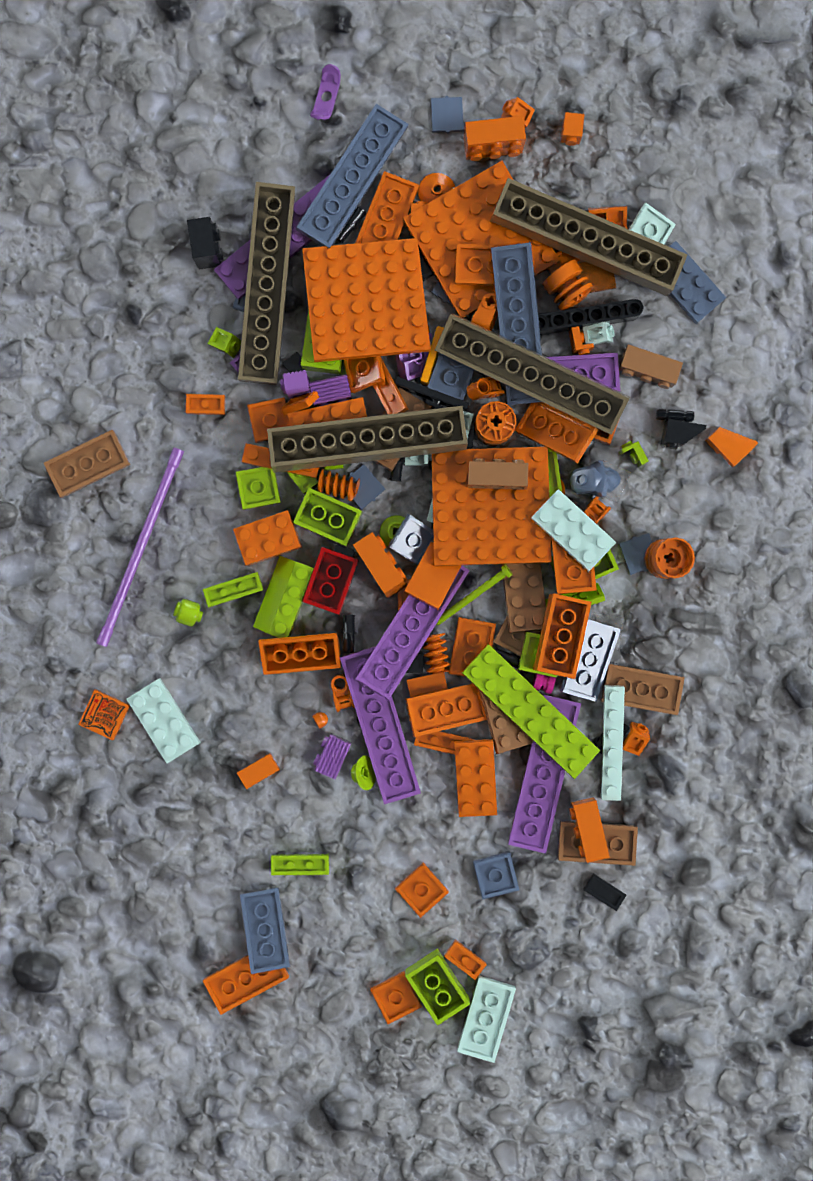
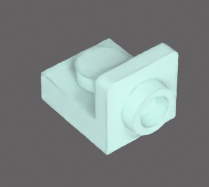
(598, 333)
(421, 460)

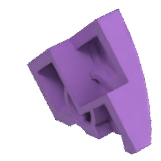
(412, 364)

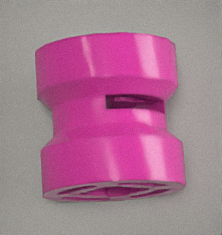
(544, 683)

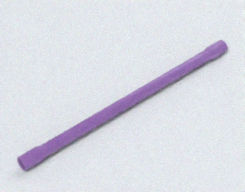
(107, 629)

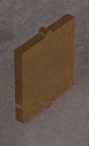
(600, 278)

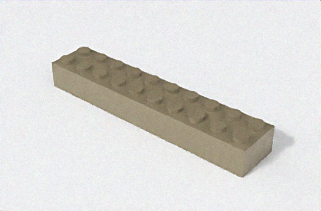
(588, 237)
(266, 283)
(532, 373)
(367, 439)

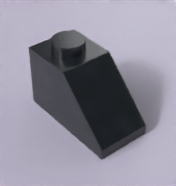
(679, 432)

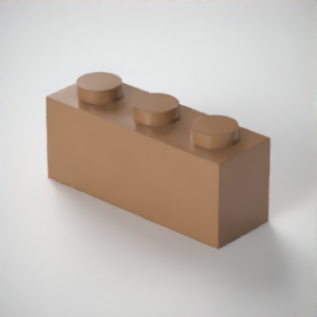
(650, 367)
(498, 474)

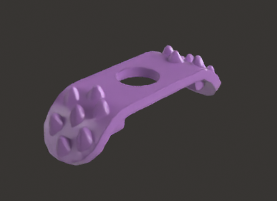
(329, 83)

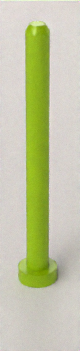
(476, 593)

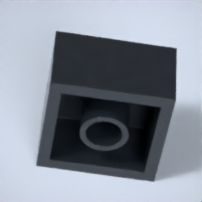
(204, 242)

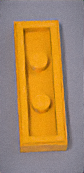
(432, 357)

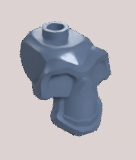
(594, 479)

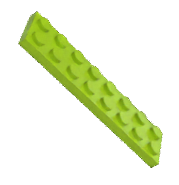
(530, 711)

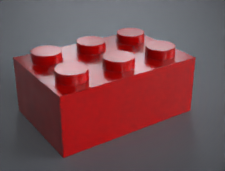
(330, 580)

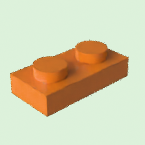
(205, 404)
(465, 959)

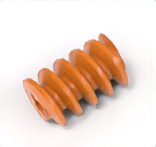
(338, 486)
(435, 654)

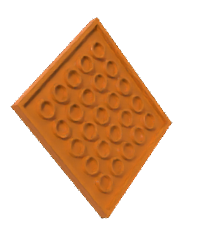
(465, 218)
(366, 300)
(488, 524)

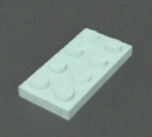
(573, 530)
(163, 720)
(486, 1019)

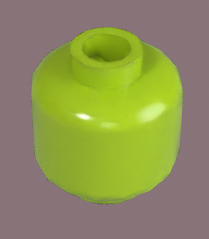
(187, 612)

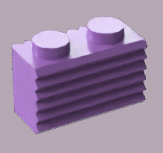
(295, 384)
(331, 390)
(332, 756)

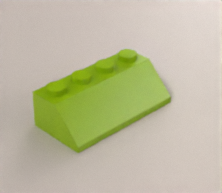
(283, 598)

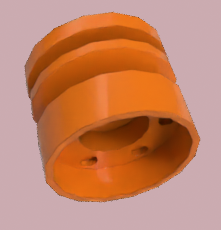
(568, 285)
(485, 428)
(679, 556)

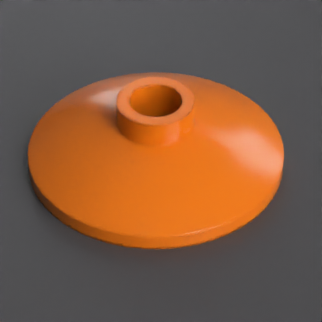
(426, 188)

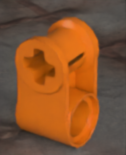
(486, 312)
(484, 388)
(596, 509)
(341, 694)

